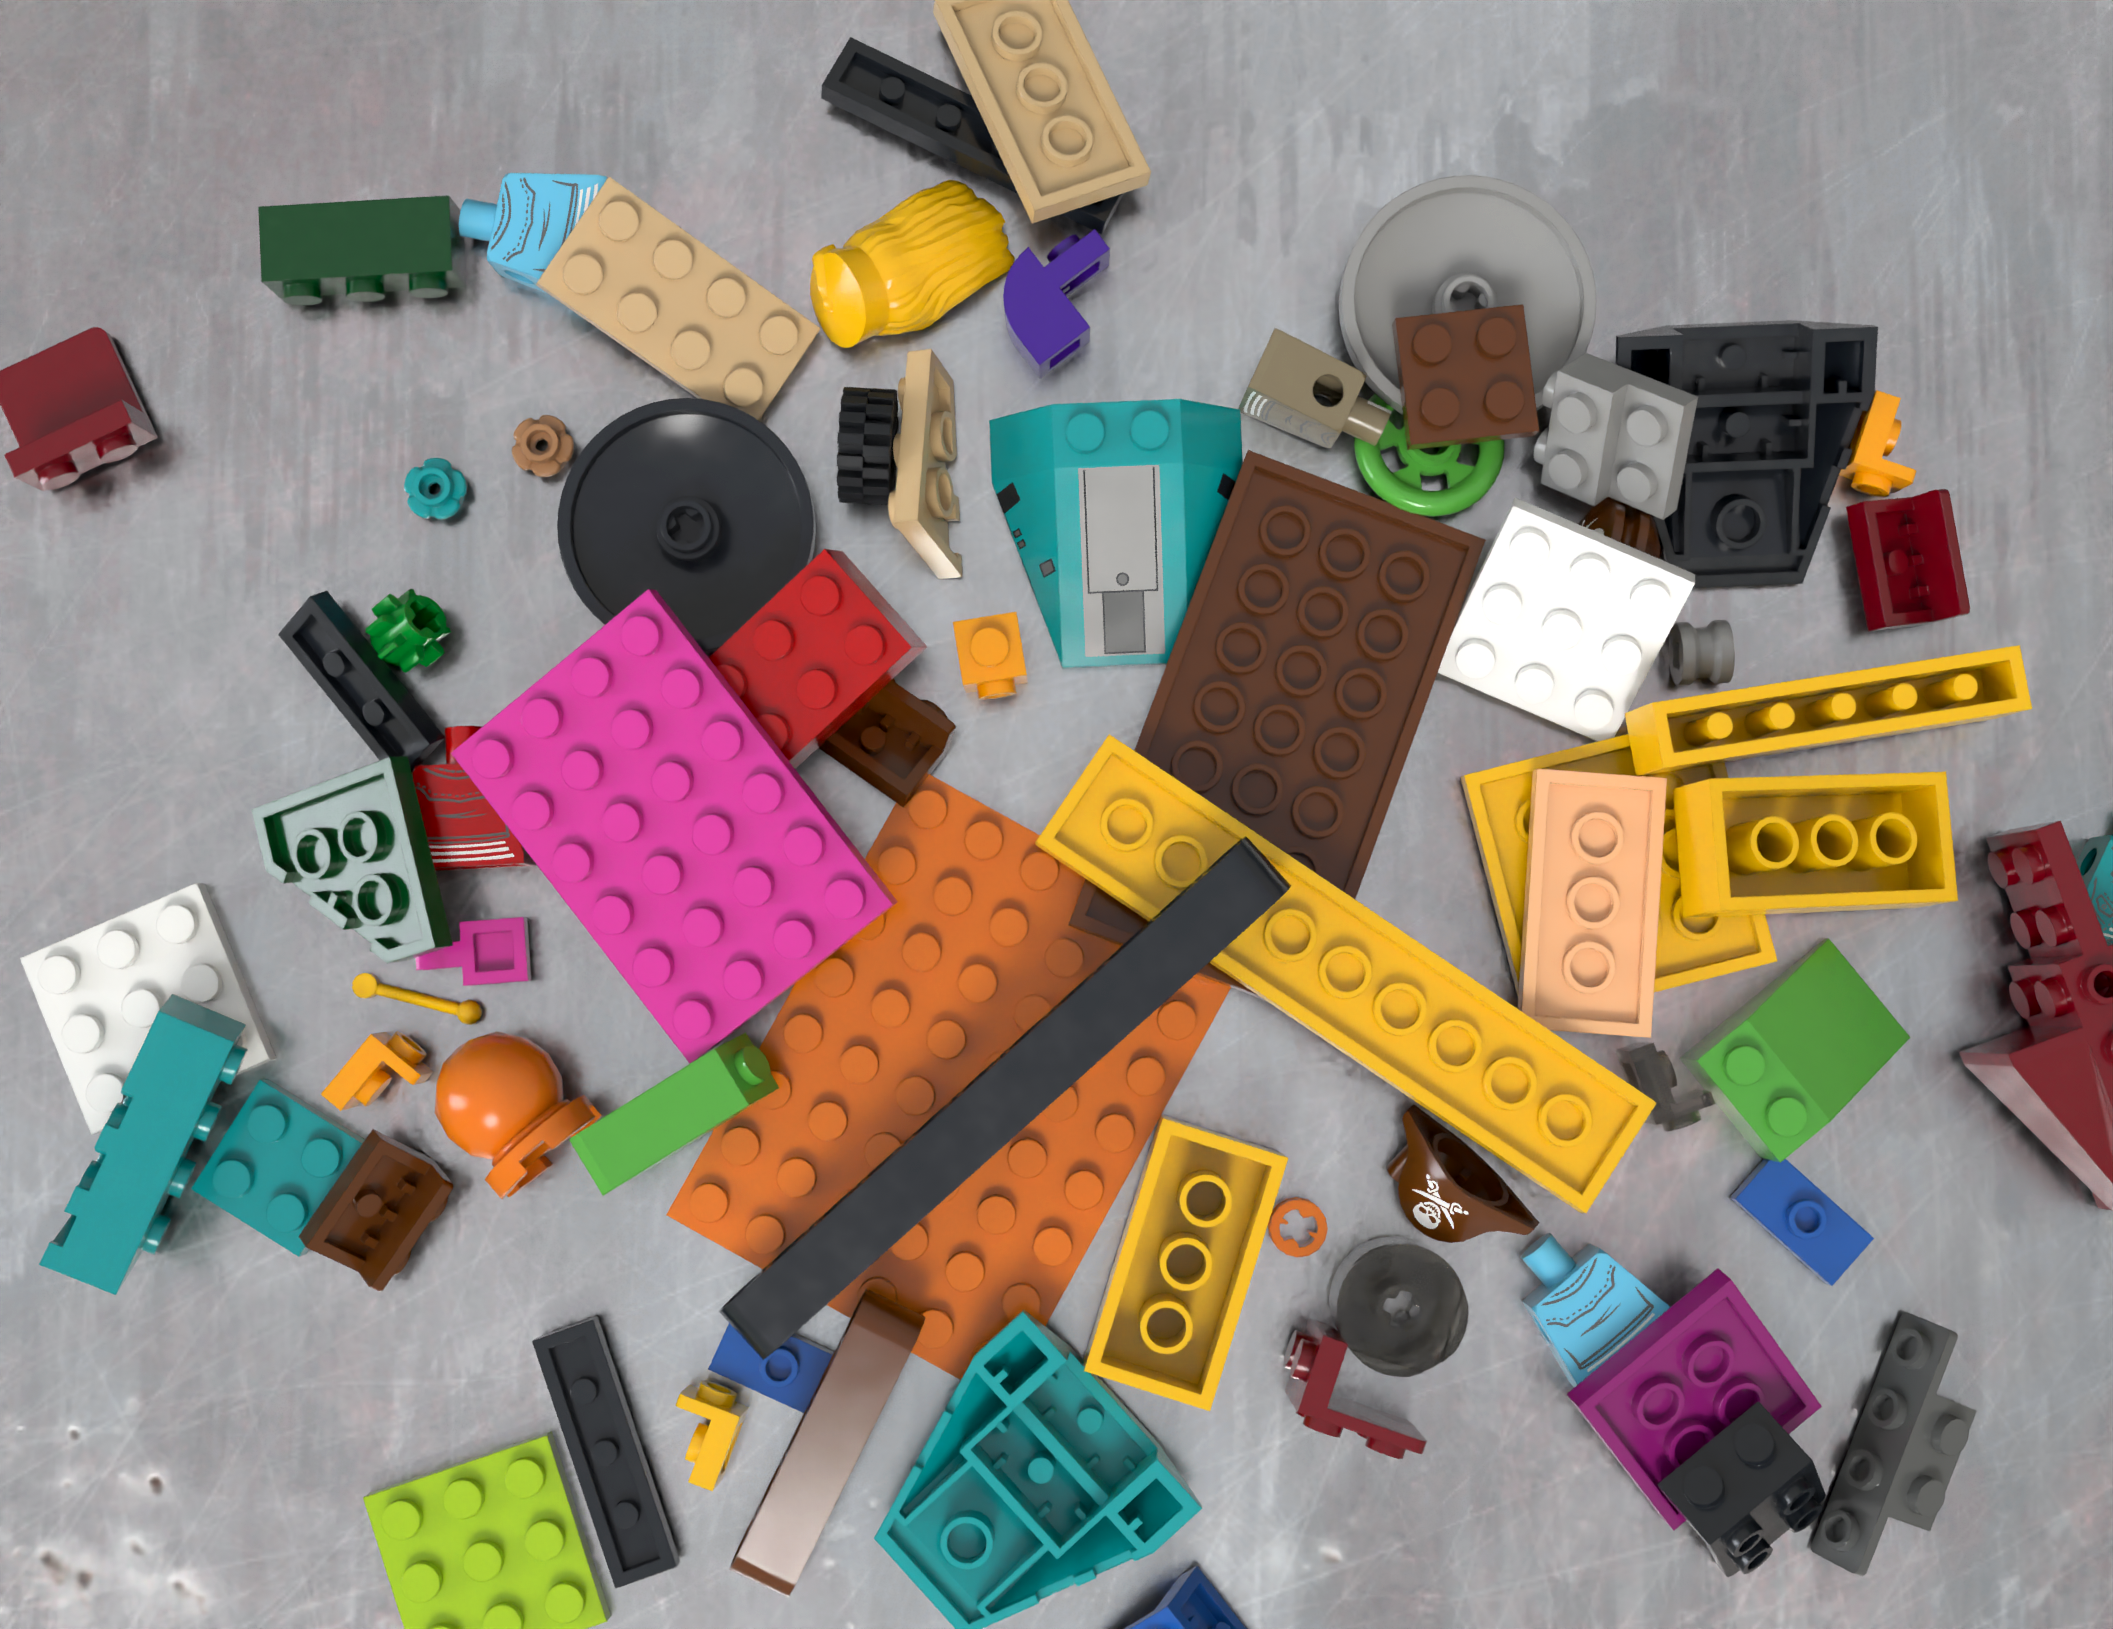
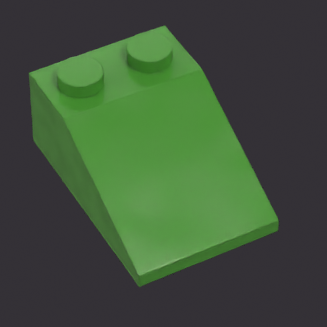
(1796, 1052)

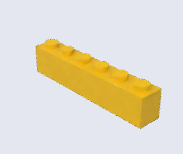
(1827, 710)

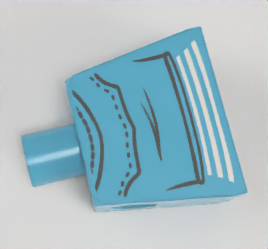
(529, 220)
(1586, 1305)

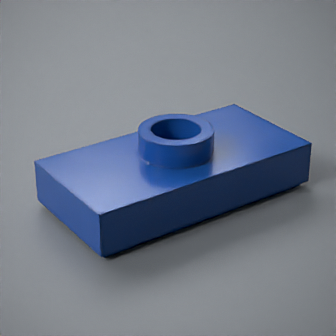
(1802, 1219)
(785, 1375)

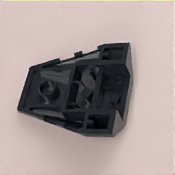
(1763, 439)

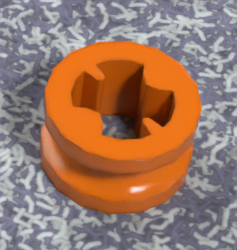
(1305, 1209)

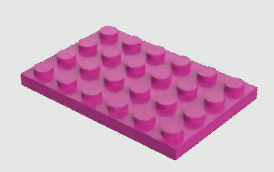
(673, 826)

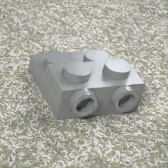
(1615, 436)

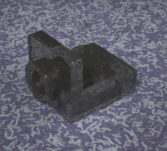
(1654, 1076)

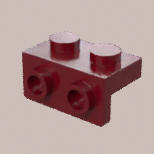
(1908, 560)

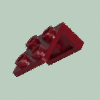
(71, 410)
(1314, 1368)

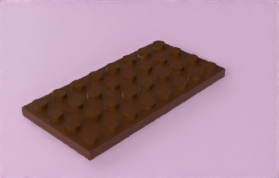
(1302, 671)

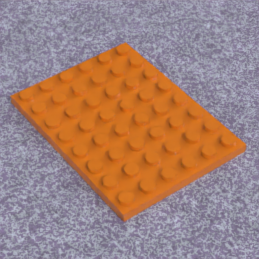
(897, 1032)

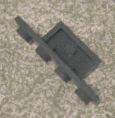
(1899, 1450)

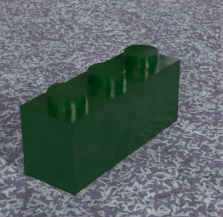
(362, 249)

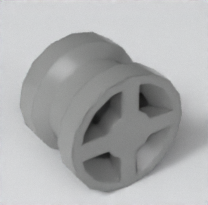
(1701, 652)

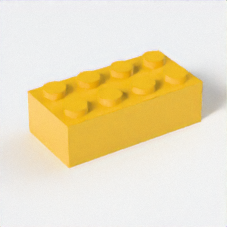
(1814, 843)
(1184, 1262)

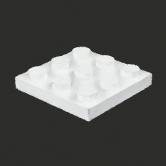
(1564, 621)
(114, 978)

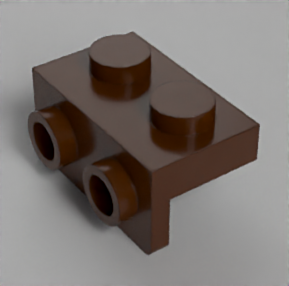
(893, 742)
(378, 1209)

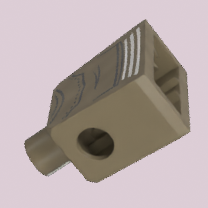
(1286, 387)

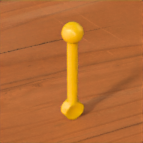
(368, 986)

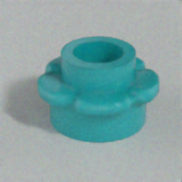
(451, 494)

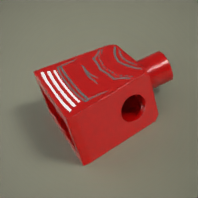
(458, 818)

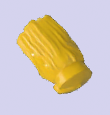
(909, 265)

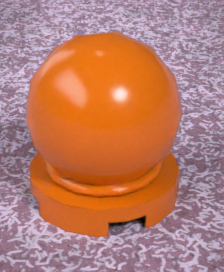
(507, 1105)

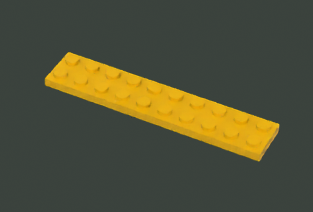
(1359, 982)

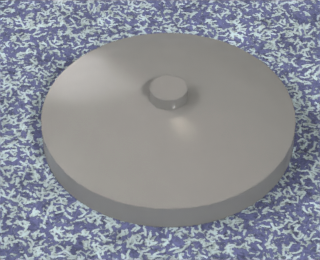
(1463, 249)

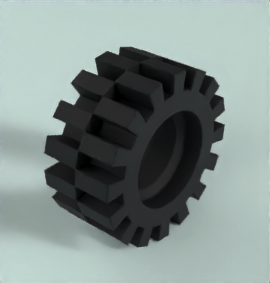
(866, 445)

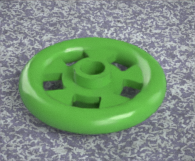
(1404, 487)

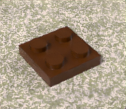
(1465, 377)

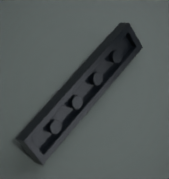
(930, 117)

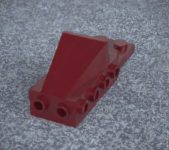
(2062, 1065)

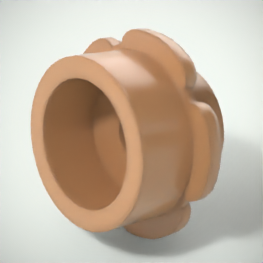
(545, 462)

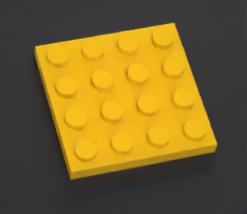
(1686, 947)

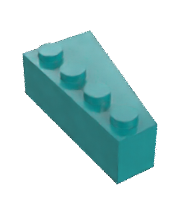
(147, 1145)

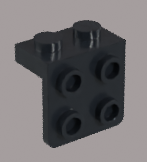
(1746, 1490)

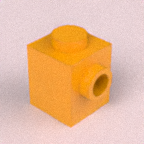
(990, 655)

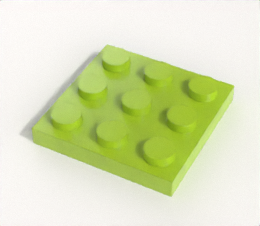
(489, 1544)

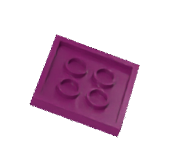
(1687, 1384)

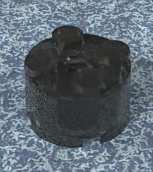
(1413, 1339)

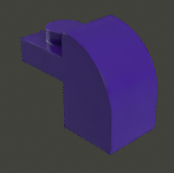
(1036, 303)

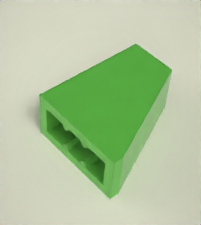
(674, 1113)

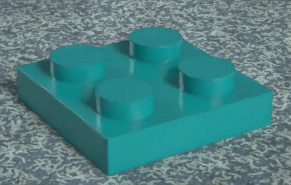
(277, 1164)

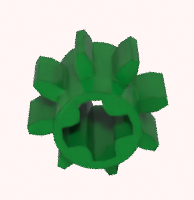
(408, 630)

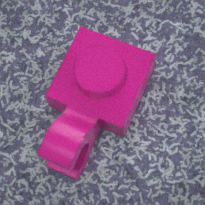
(487, 952)

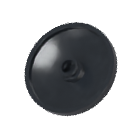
(686, 506)

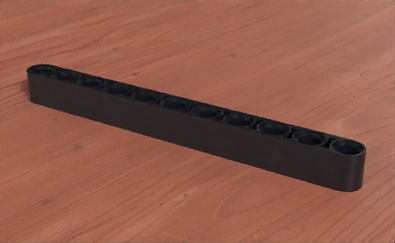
(1006, 1097)

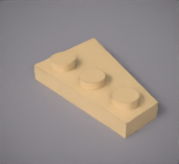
(927, 440)

